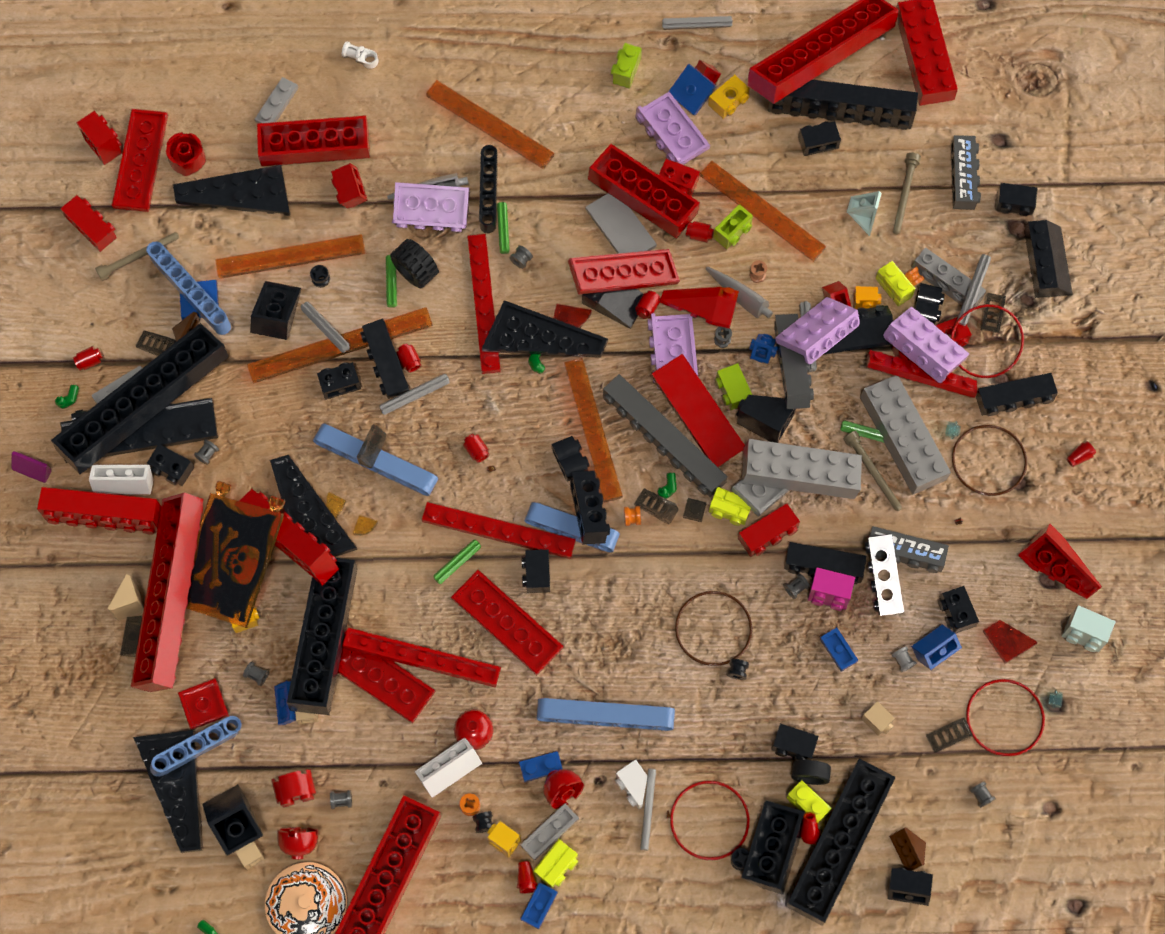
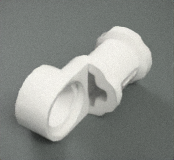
(360, 54)

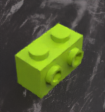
(627, 65)
(733, 226)
(733, 385)

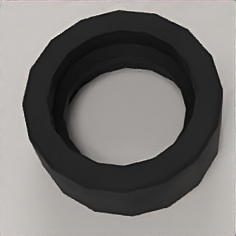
(811, 772)

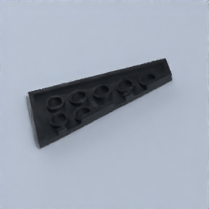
(242, 191)
(530, 332)
(307, 507)
(176, 789)

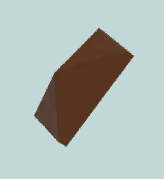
(186, 325)
(909, 848)

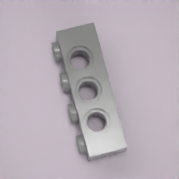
(944, 275)

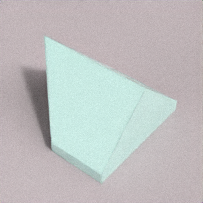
(863, 209)

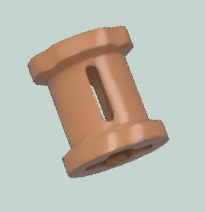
(755, 267)

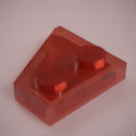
(572, 315)
(1008, 641)

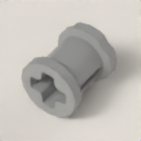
(904, 659)

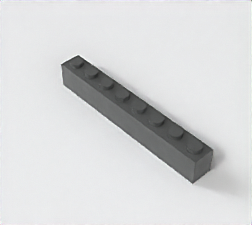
(664, 436)

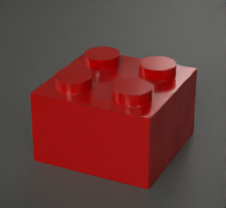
(100, 137)

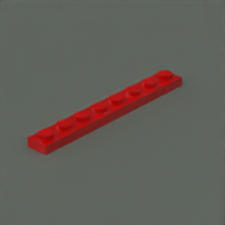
(483, 299)
(498, 530)
(421, 657)

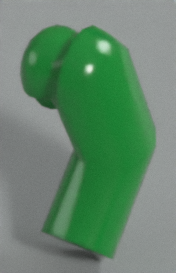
(535, 363)
(68, 400)
(670, 488)
(206, 928)

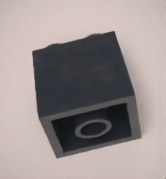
(765, 416)
(232, 820)

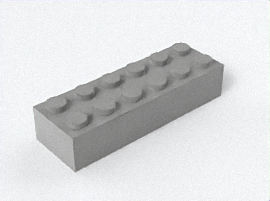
(905, 434)
(801, 469)

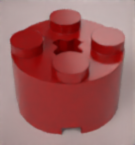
(185, 153)
(294, 787)

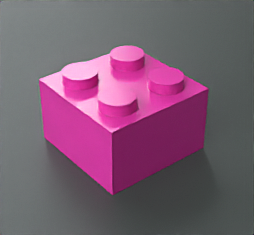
(831, 589)

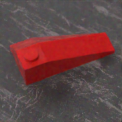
(712, 303)
(1056, 558)

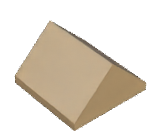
(127, 600)

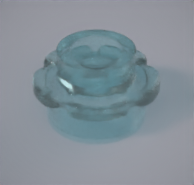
(952, 429)
(1056, 699)

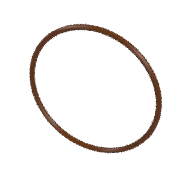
(984, 493)
(713, 592)

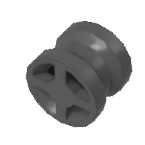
(521, 256)

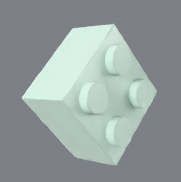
(1088, 629)

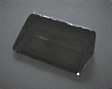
(371, 446)
(131, 636)

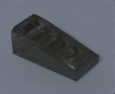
(994, 298)
(158, 338)
(668, 506)
(960, 738)

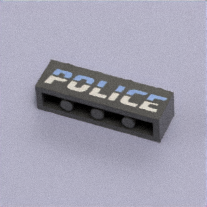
(964, 172)
(914, 550)

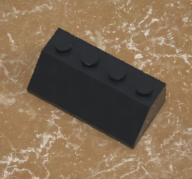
(1047, 259)
(869, 332)
(774, 847)

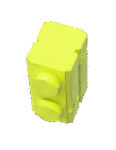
(895, 283)
(729, 506)
(807, 800)
(555, 864)

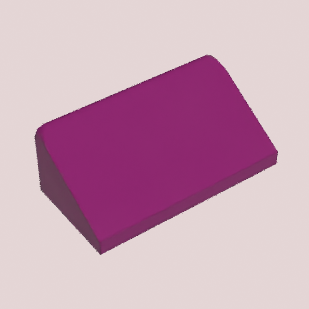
(30, 467)

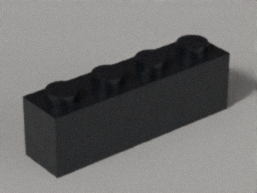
(385, 359)
(1016, 394)
(807, 558)

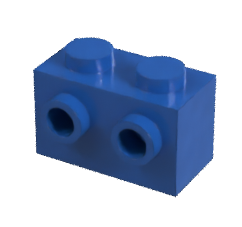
(936, 647)

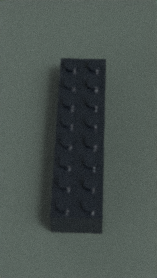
(850, 104)
(322, 641)
(840, 842)

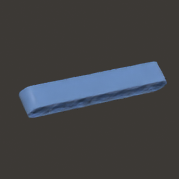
(188, 288)
(385, 464)
(605, 714)

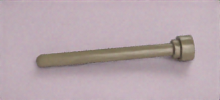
(912, 161)
(105, 271)
(853, 440)

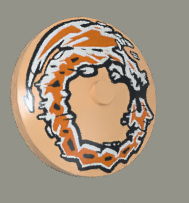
(306, 900)

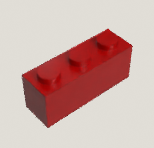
(89, 222)
(769, 530)

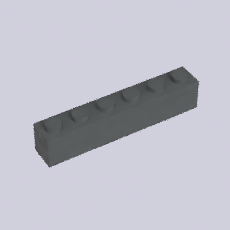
(793, 369)

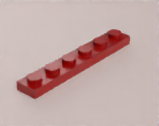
(911, 371)

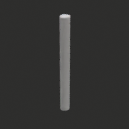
(648, 809)

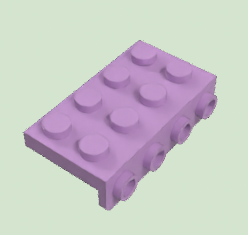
(672, 129)
(430, 206)
(819, 329)
(671, 338)
(925, 344)

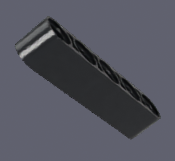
(490, 196)

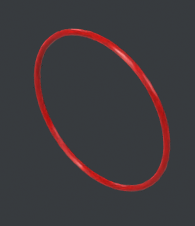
(1022, 339)
(1032, 693)
(682, 846)

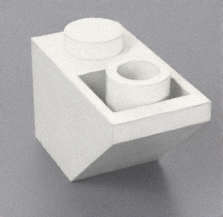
(633, 781)

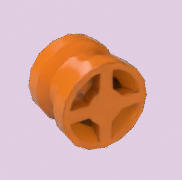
(914, 276)
(632, 515)
(471, 808)

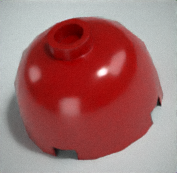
(475, 727)
(562, 786)
(297, 841)

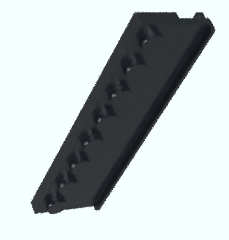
(171, 426)

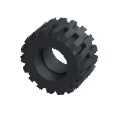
(414, 263)

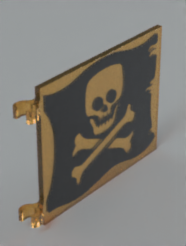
(232, 556)

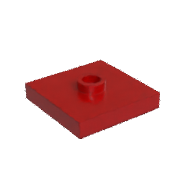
(203, 704)

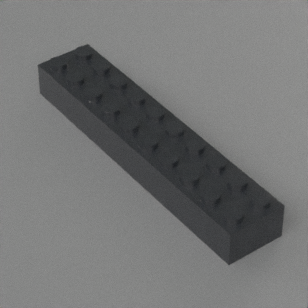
(139, 398)

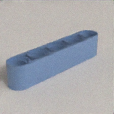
(564, 525)
(185, 746)

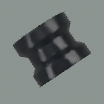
(317, 272)
(738, 669)
(483, 821)
(739, 855)

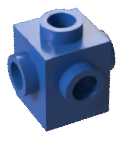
(763, 348)

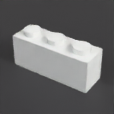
(121, 479)
(448, 767)

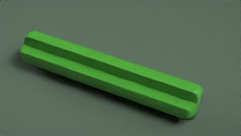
(503, 227)
(391, 286)
(863, 431)
(457, 561)

